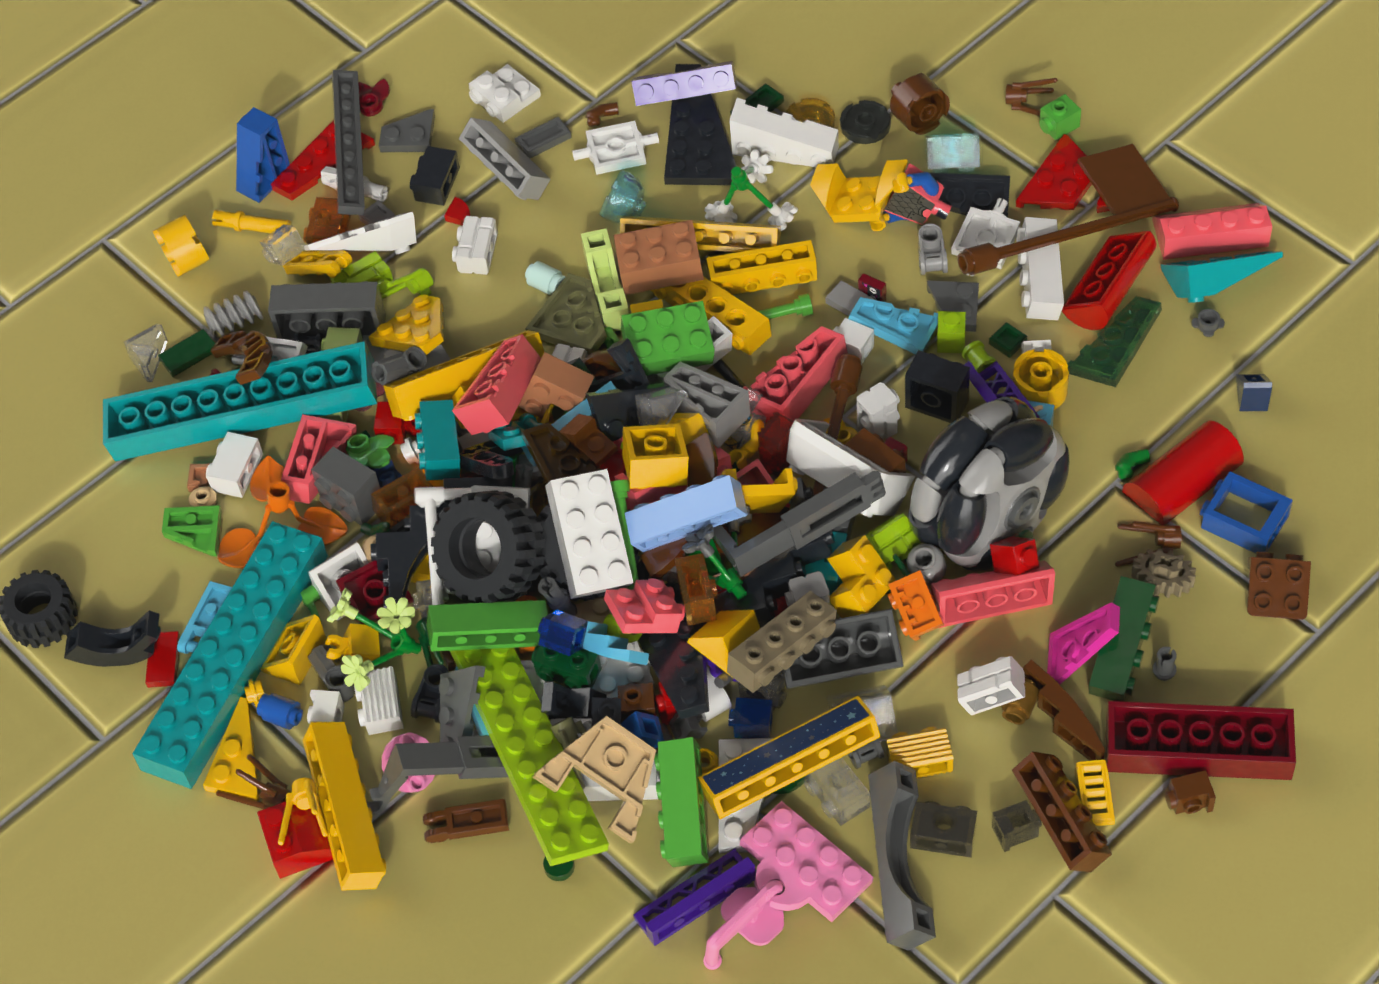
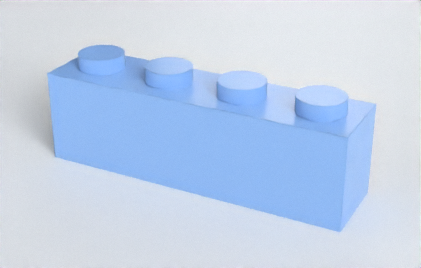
(685, 512)

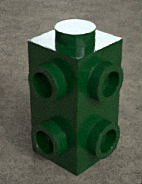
(574, 671)

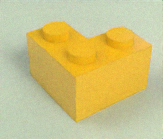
(863, 577)

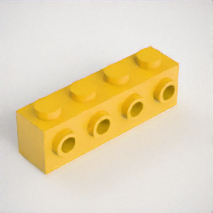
(764, 268)

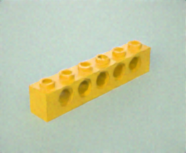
(747, 325)

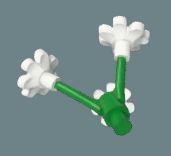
(755, 168)

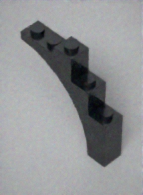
(402, 552)
(772, 578)

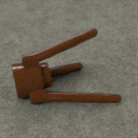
(1018, 93)
(1165, 536)
(270, 793)

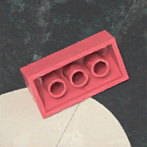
(1213, 230)
(992, 594)

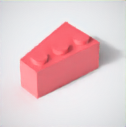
(312, 441)

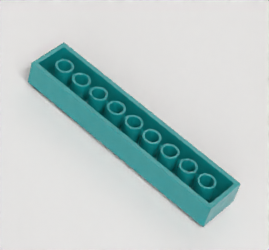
(218, 404)
(229, 655)

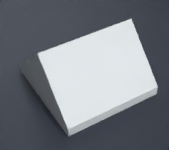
(325, 575)

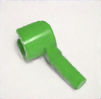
(309, 597)

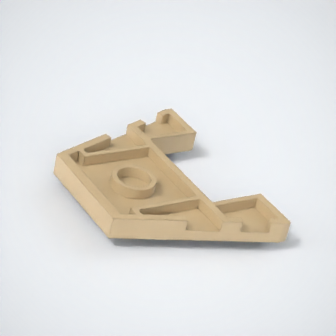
(612, 760)

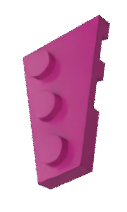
(1081, 640)

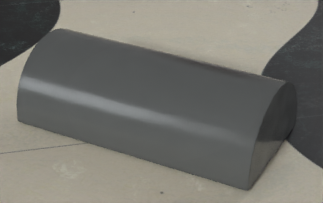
(855, 648)

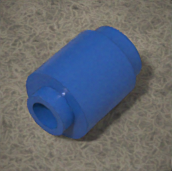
(279, 710)

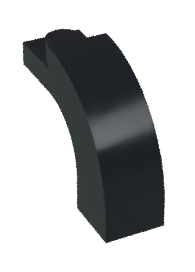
(113, 647)

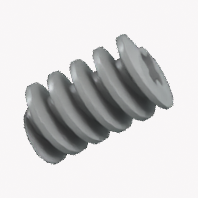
(232, 313)

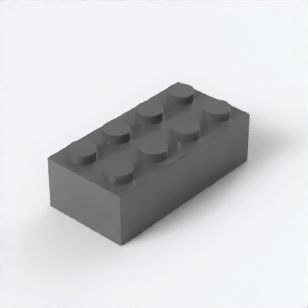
(315, 307)

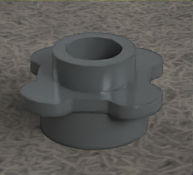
(1208, 316)

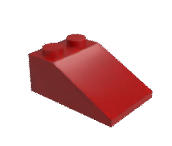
(303, 843)

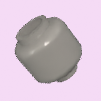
(928, 560)

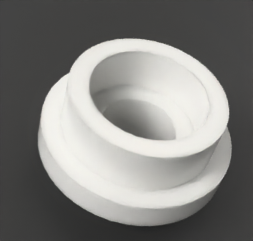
(410, 450)

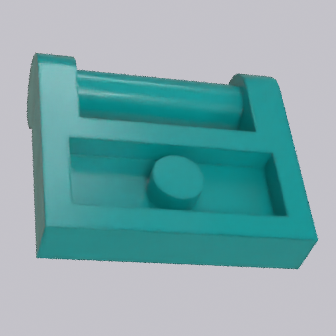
(510, 435)

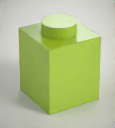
(951, 332)

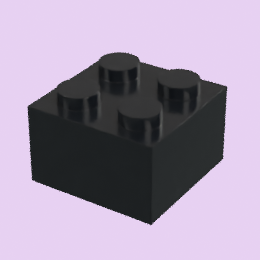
(937, 387)

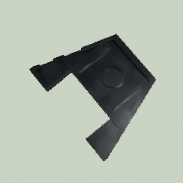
(631, 368)

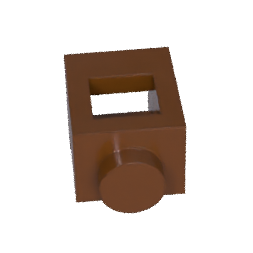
(1190, 793)

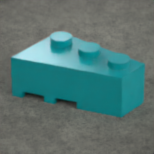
(437, 440)

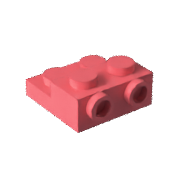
(645, 608)

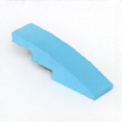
(610, 646)

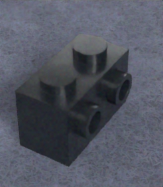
(435, 175)

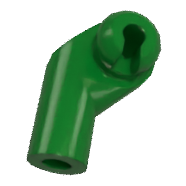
(1129, 460)

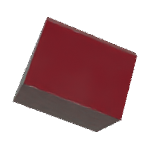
(367, 590)

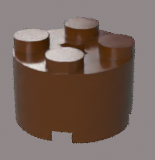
(919, 103)

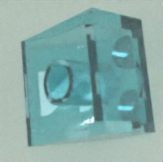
(952, 151)

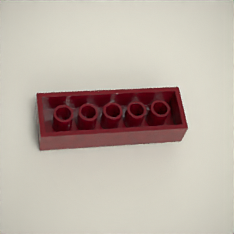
(1199, 739)

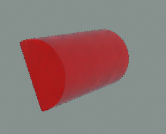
(1109, 279)
(1185, 472)

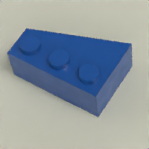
(259, 154)

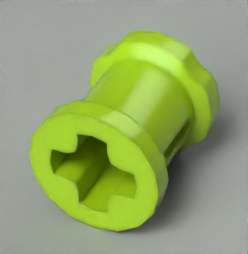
(977, 356)

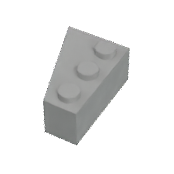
(718, 401)

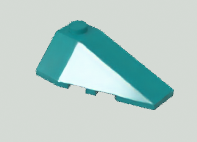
(1205, 278)

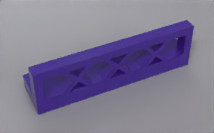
(989, 389)
(695, 901)

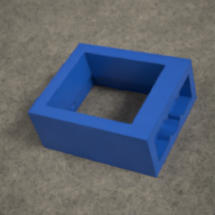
(1236, 531)

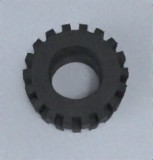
(30, 592)

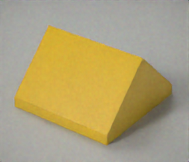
(724, 635)
(291, 651)

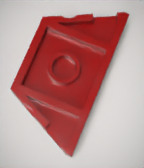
(1058, 180)

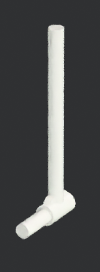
(430, 499)

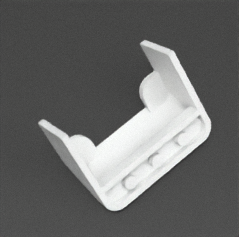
(830, 461)

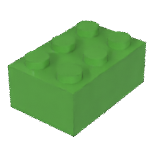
(670, 336)

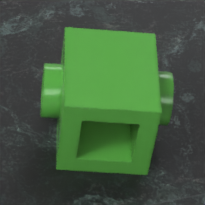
(1060, 117)

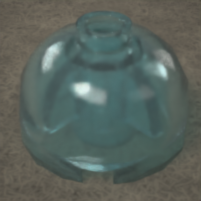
(624, 199)

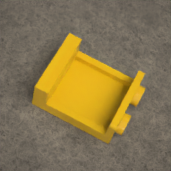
(768, 497)

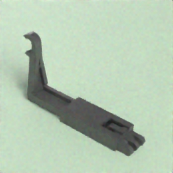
(804, 521)
(467, 756)

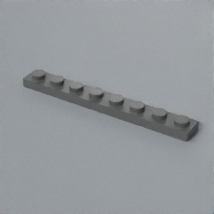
(348, 143)

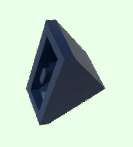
(1253, 392)

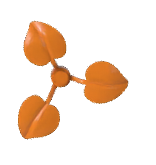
(267, 486)

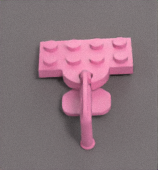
(794, 862)

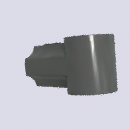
(399, 365)
(330, 672)

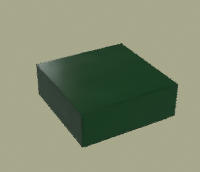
(1007, 340)

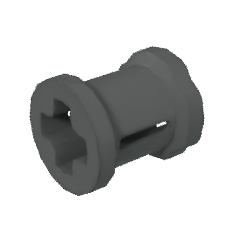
(866, 753)

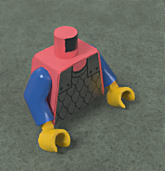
(913, 199)

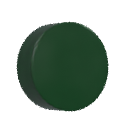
(559, 872)

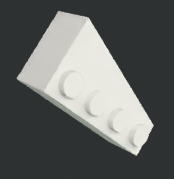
(781, 136)

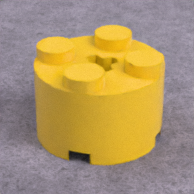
(181, 245)
(1042, 376)

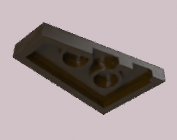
(555, 454)

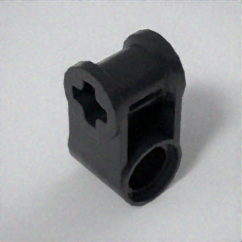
(427, 699)

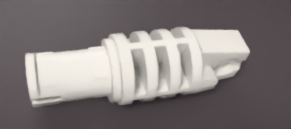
(371, 190)

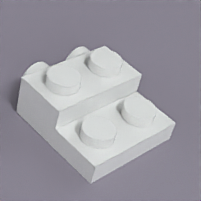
(503, 92)

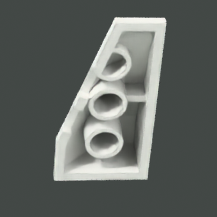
(384, 235)

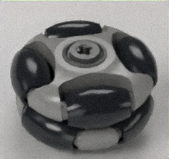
(987, 481)

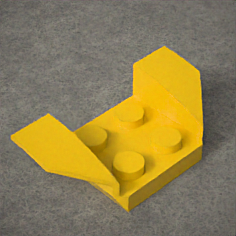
(857, 197)

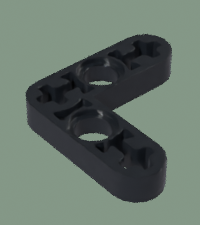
(488, 460)

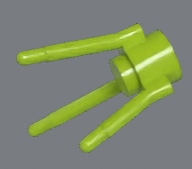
(416, 282)

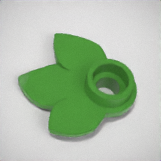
(371, 450)

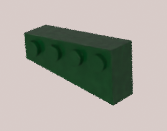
(1123, 653)

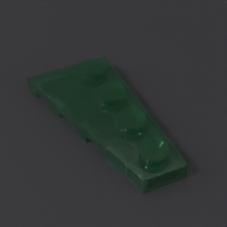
(1118, 344)

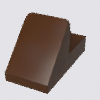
(588, 439)

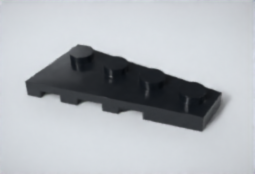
(973, 190)

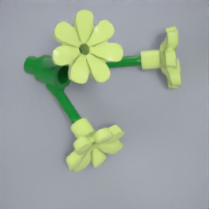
(395, 616)

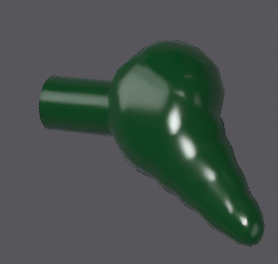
(370, 530)

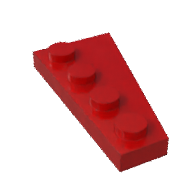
(307, 167)

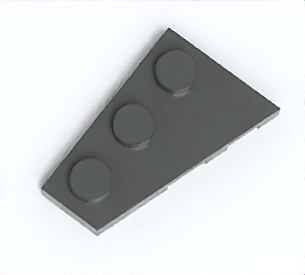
(457, 700)

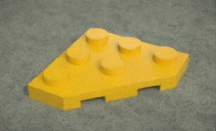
(415, 325)

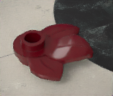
(372, 98)

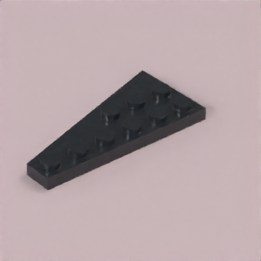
(697, 142)
(679, 666)

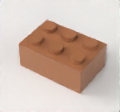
(658, 257)

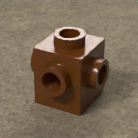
(636, 698)

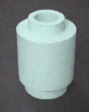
(543, 277)

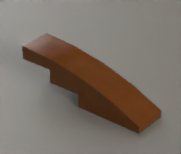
(1069, 720)

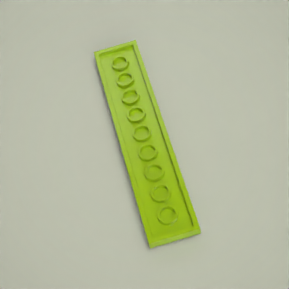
(525, 744)

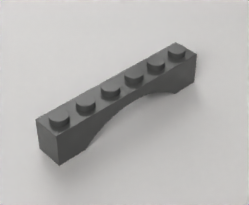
(893, 799)

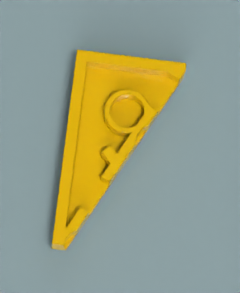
(232, 755)

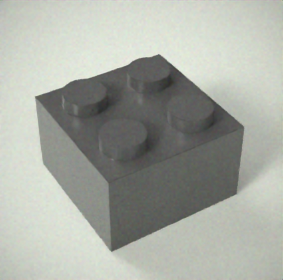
(345, 485)

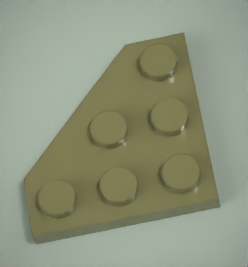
(571, 316)

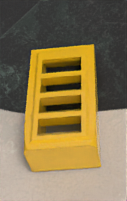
(1090, 774)

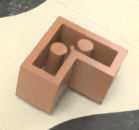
(555, 384)

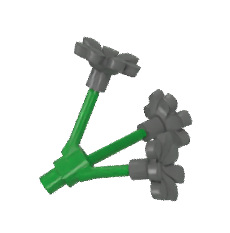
(729, 578)

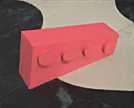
(800, 376)

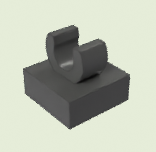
(687, 727)

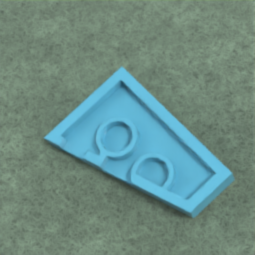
(898, 326)

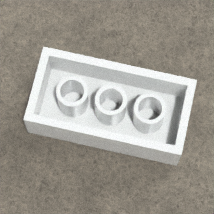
(589, 533)

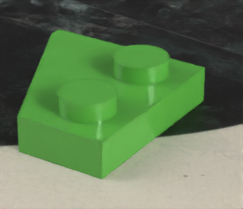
(194, 527)

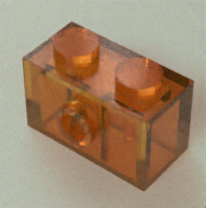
(325, 220)
(696, 589)

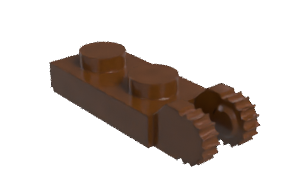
(467, 821)

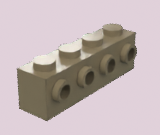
(781, 641)

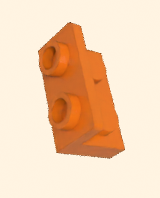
(915, 605)

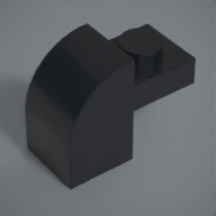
(565, 702)

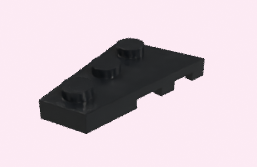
(617, 408)

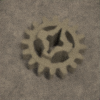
(1165, 571)

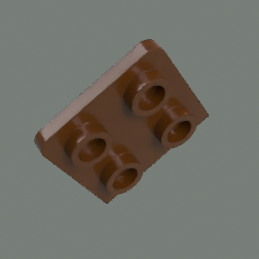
(1278, 586)

